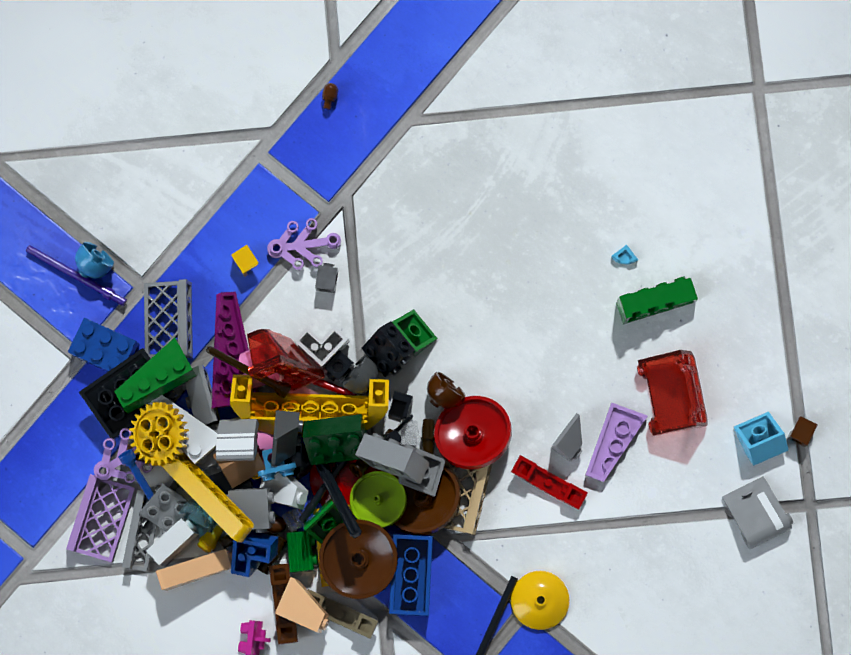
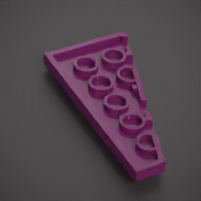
(231, 340)

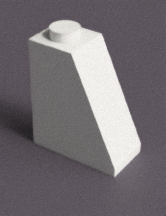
(286, 490)

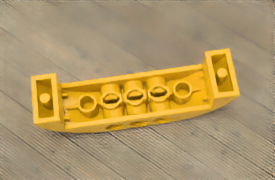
(311, 406)

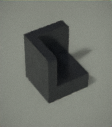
(400, 405)

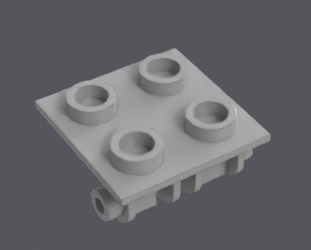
(164, 507)

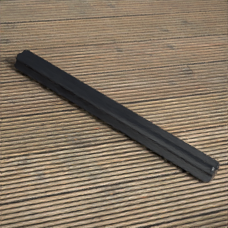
(339, 500)

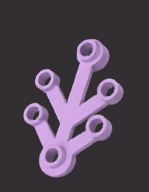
(300, 244)
(110, 465)

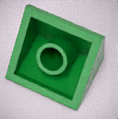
(415, 331)
(323, 521)

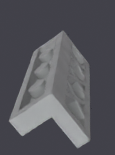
(134, 534)

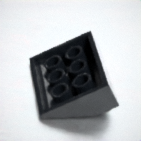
(104, 402)

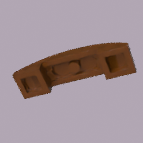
(279, 579)

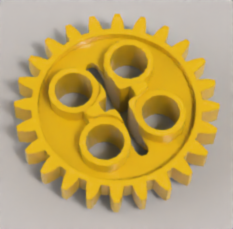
(158, 434)

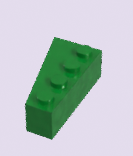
(656, 299)
(156, 377)

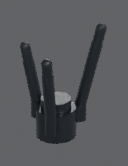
(395, 433)

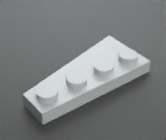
(201, 437)

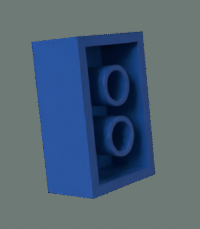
(101, 345)

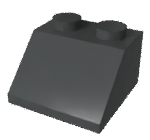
(285, 436)

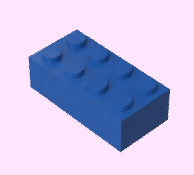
(413, 576)

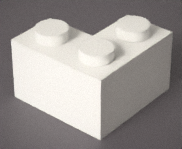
(323, 349)

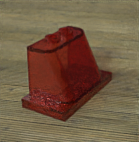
(279, 354)

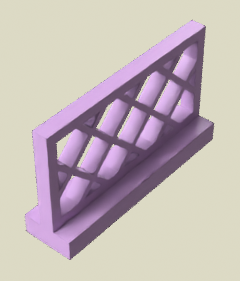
(84, 512)

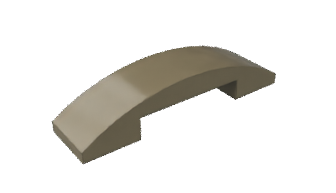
(346, 616)

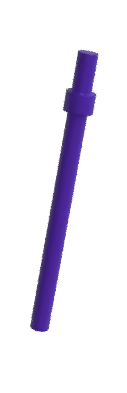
(107, 293)

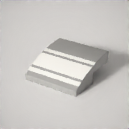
(237, 440)

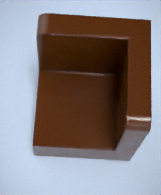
(802, 431)

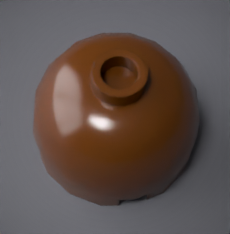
(443, 391)

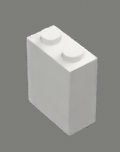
(173, 542)

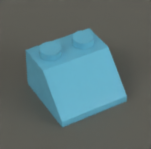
(761, 438)

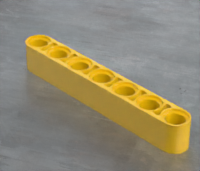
(209, 497)

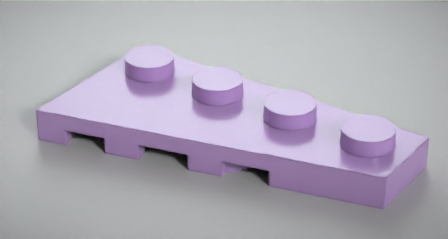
(616, 434)

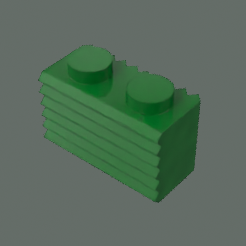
(301, 552)

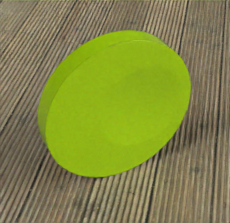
(378, 498)

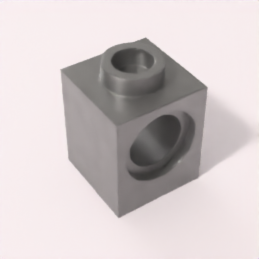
(326, 278)

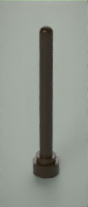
(281, 388)

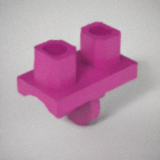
(255, 639)

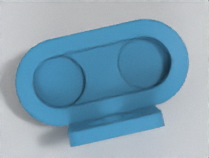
(270, 471)

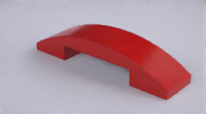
(549, 482)

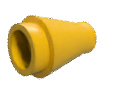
(209, 541)

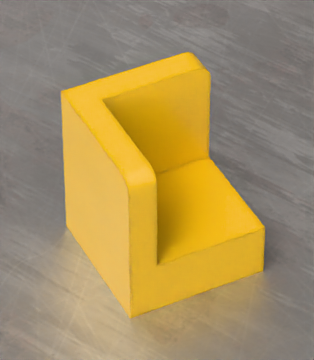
(245, 259)

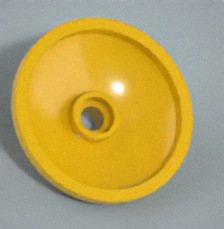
(525, 602)

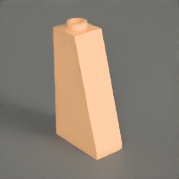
(194, 569)

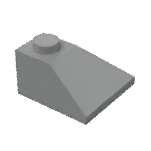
(570, 440)
(432, 475)

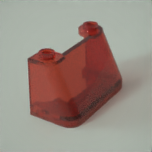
(674, 392)

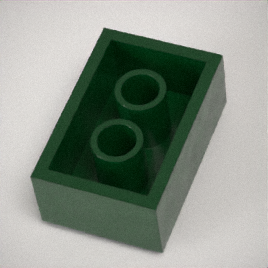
(333, 438)

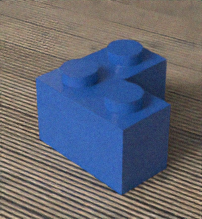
(254, 548)

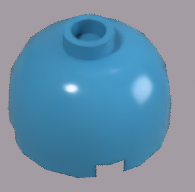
(92, 262)

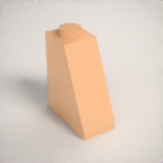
(302, 607)

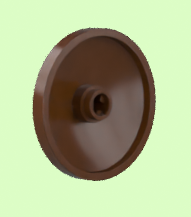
(428, 513)
(360, 564)

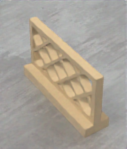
(476, 499)

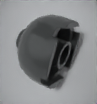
(358, 379)

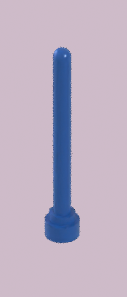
(128, 458)

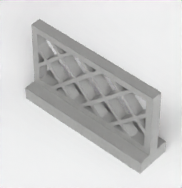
(184, 315)

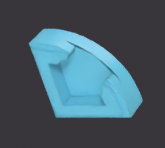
(624, 256)

